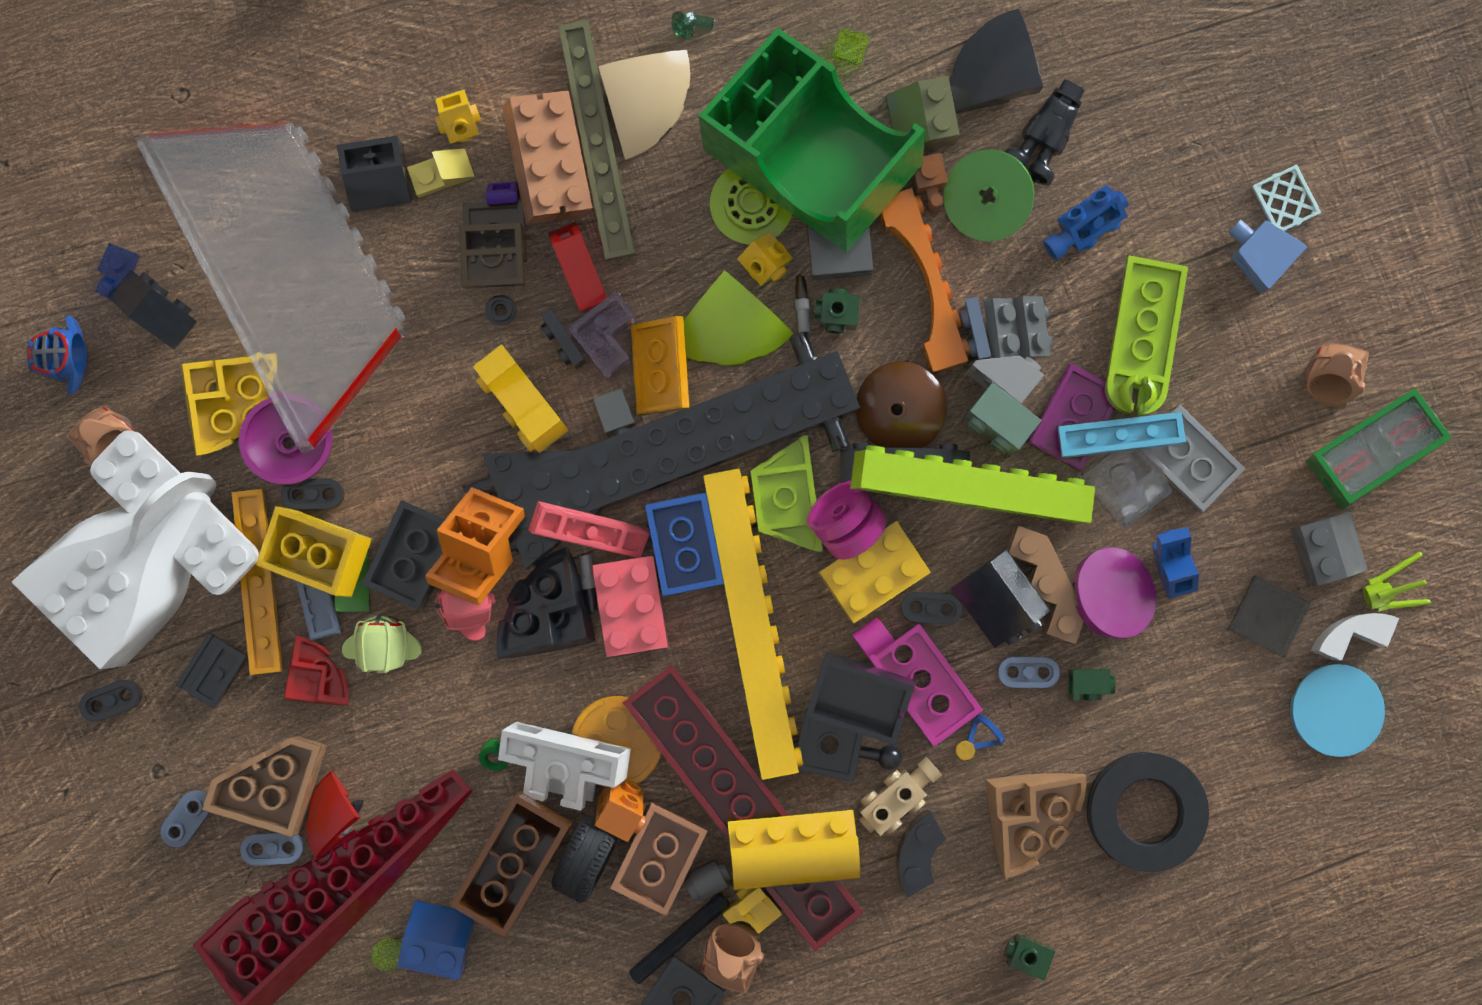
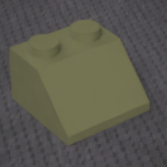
(929, 106)

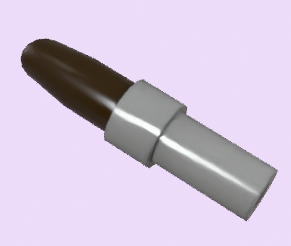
(802, 305)

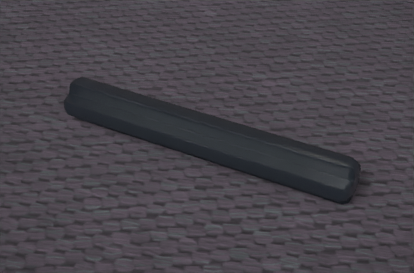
(679, 938)

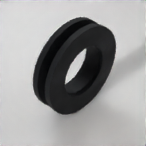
(1191, 815)

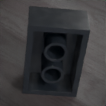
(406, 557)

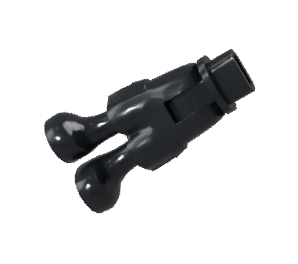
(1050, 130)

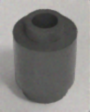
(707, 880)

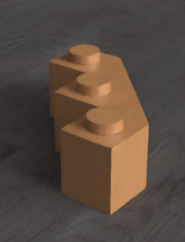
(1049, 582)

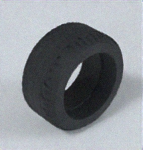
(583, 861)

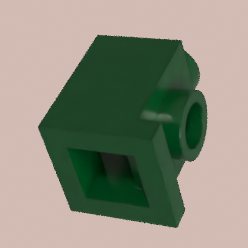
(1090, 683)

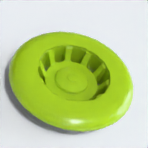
(750, 205)

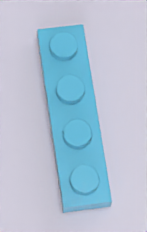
(1121, 435)

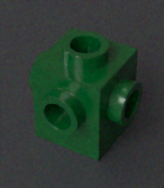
(840, 300)

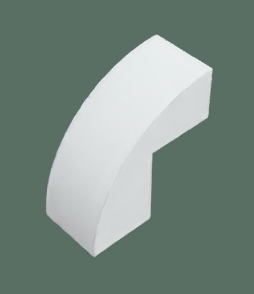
(1371, 628)

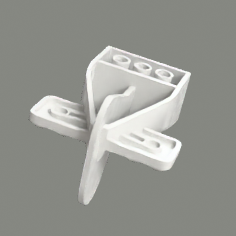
(130, 567)

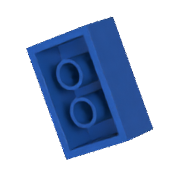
(684, 544)

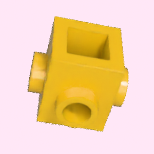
(457, 117)
(765, 259)

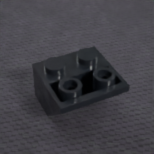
(374, 173)

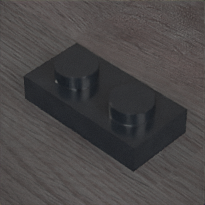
(554, 329)

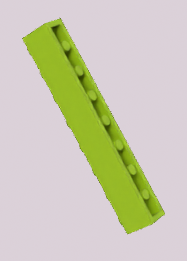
(971, 486)

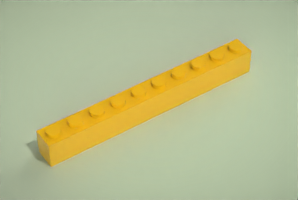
(751, 624)

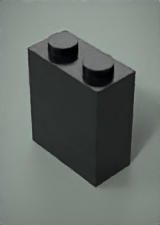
(1001, 600)

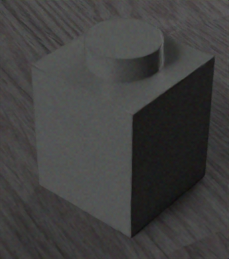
(614, 412)

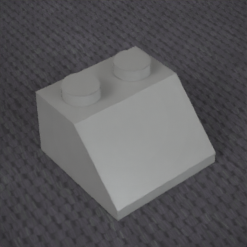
(1012, 374)

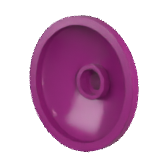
(264, 453)

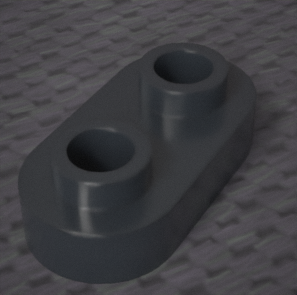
(314, 495)
(931, 608)
(112, 700)

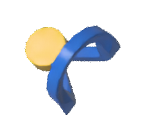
(966, 749)

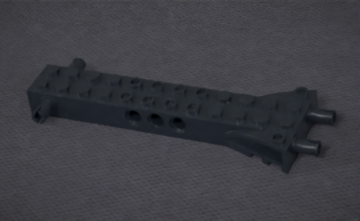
(674, 446)

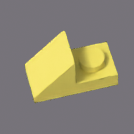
(441, 172)

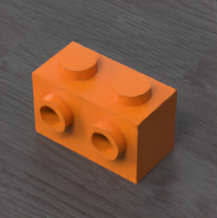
(621, 810)

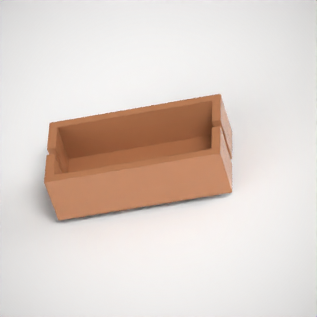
(547, 157)

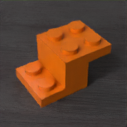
(475, 546)

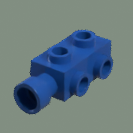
(1087, 222)

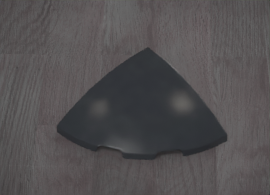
(995, 65)
(546, 610)

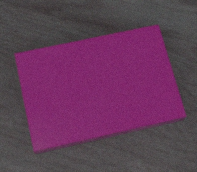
(1076, 400)

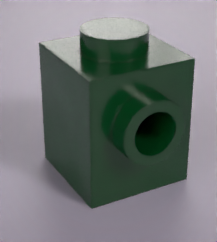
(1029, 956)

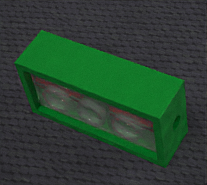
(1378, 449)

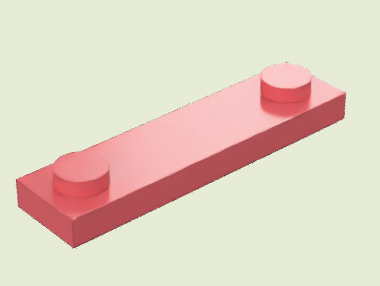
(588, 530)

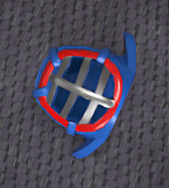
(60, 355)

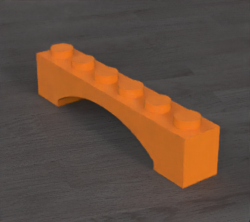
(944, 347)

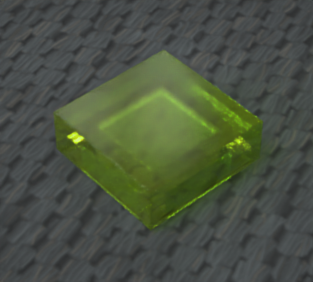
(850, 46)

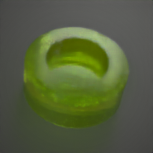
(386, 954)

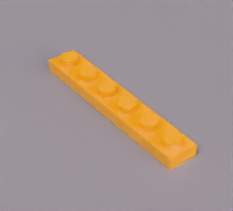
(258, 587)

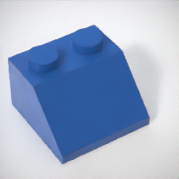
(436, 940)

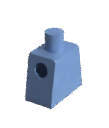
(1264, 253)

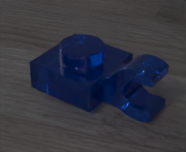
(114, 266)

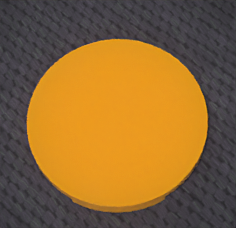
(612, 723)

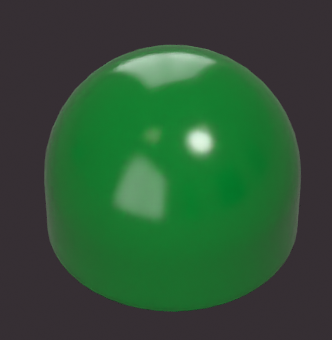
(488, 747)

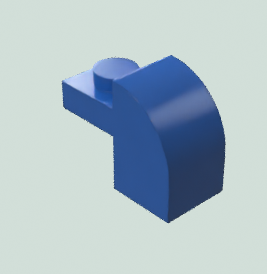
(1175, 563)

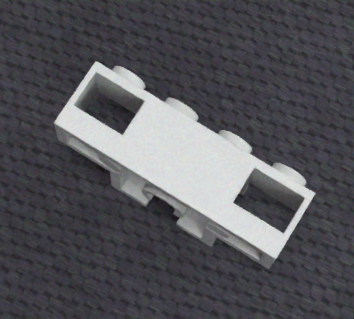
(563, 763)

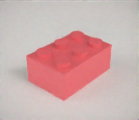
(630, 606)

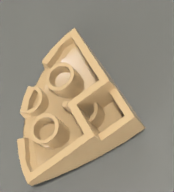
(646, 97)

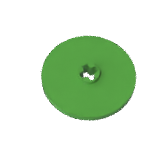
(1011, 187)

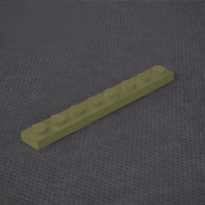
(596, 140)

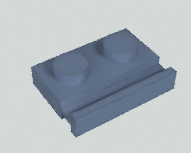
(973, 318)

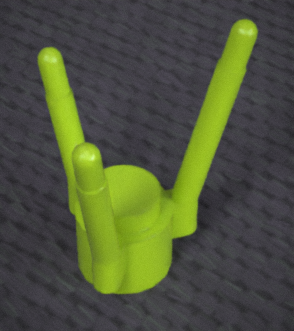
(1380, 594)

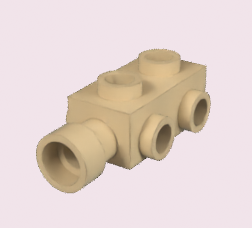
(890, 799)

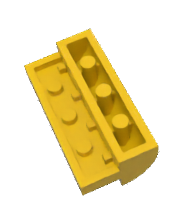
(794, 849)

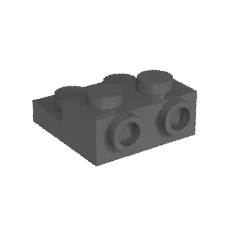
(1018, 327)

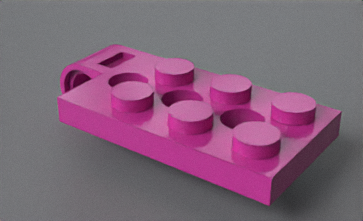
(962, 706)

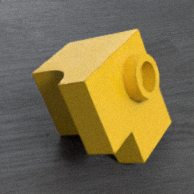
(753, 907)

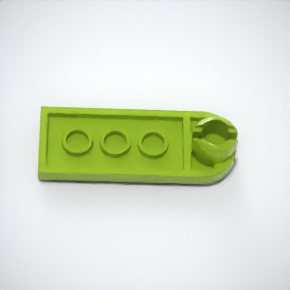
(1145, 335)

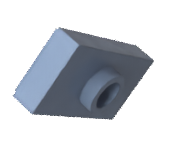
(319, 612)

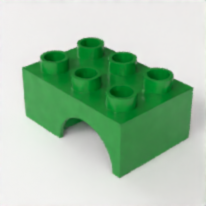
(807, 142)

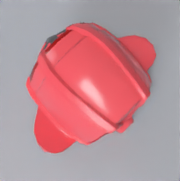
(464, 615)

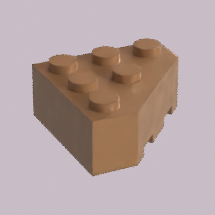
(270, 787)

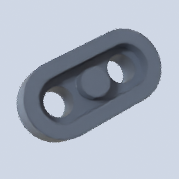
(1027, 672)
(185, 819)
(273, 849)

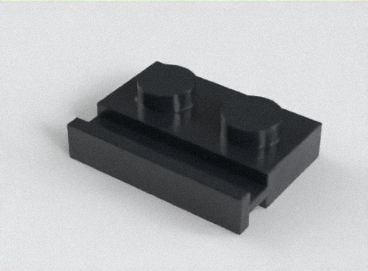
(212, 670)

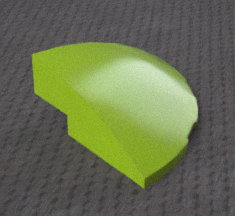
(732, 326)

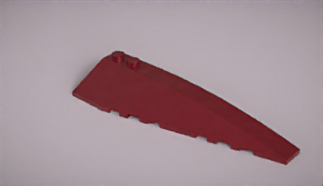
(294, 922)

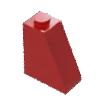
(577, 266)

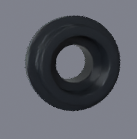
(500, 300)

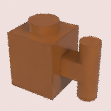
(930, 180)

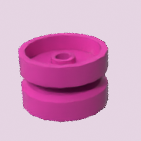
(846, 520)

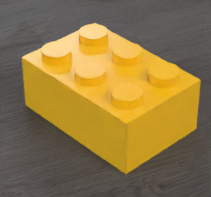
(313, 552)
(875, 575)

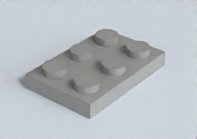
(1199, 467)

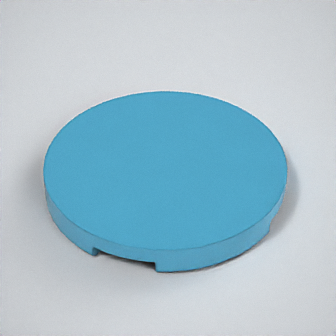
(1337, 710)

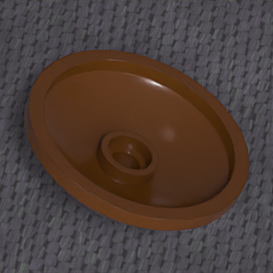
(915, 391)

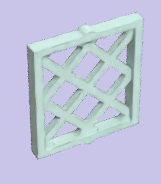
(1305, 192)

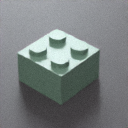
(1001, 420)

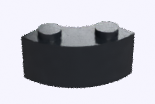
(916, 851)

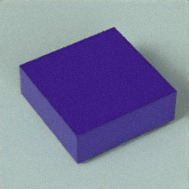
(502, 192)

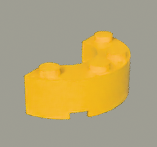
(521, 399)

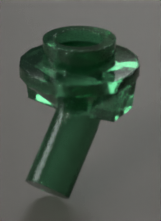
(684, 23)

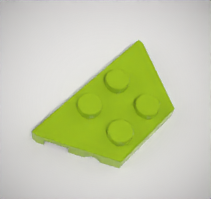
(785, 495)

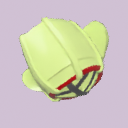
(381, 644)

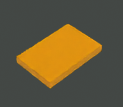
(660, 365)

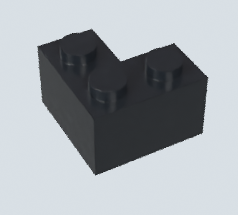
(149, 307)

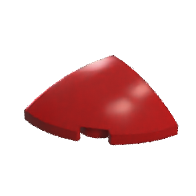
(314, 676)
(328, 815)

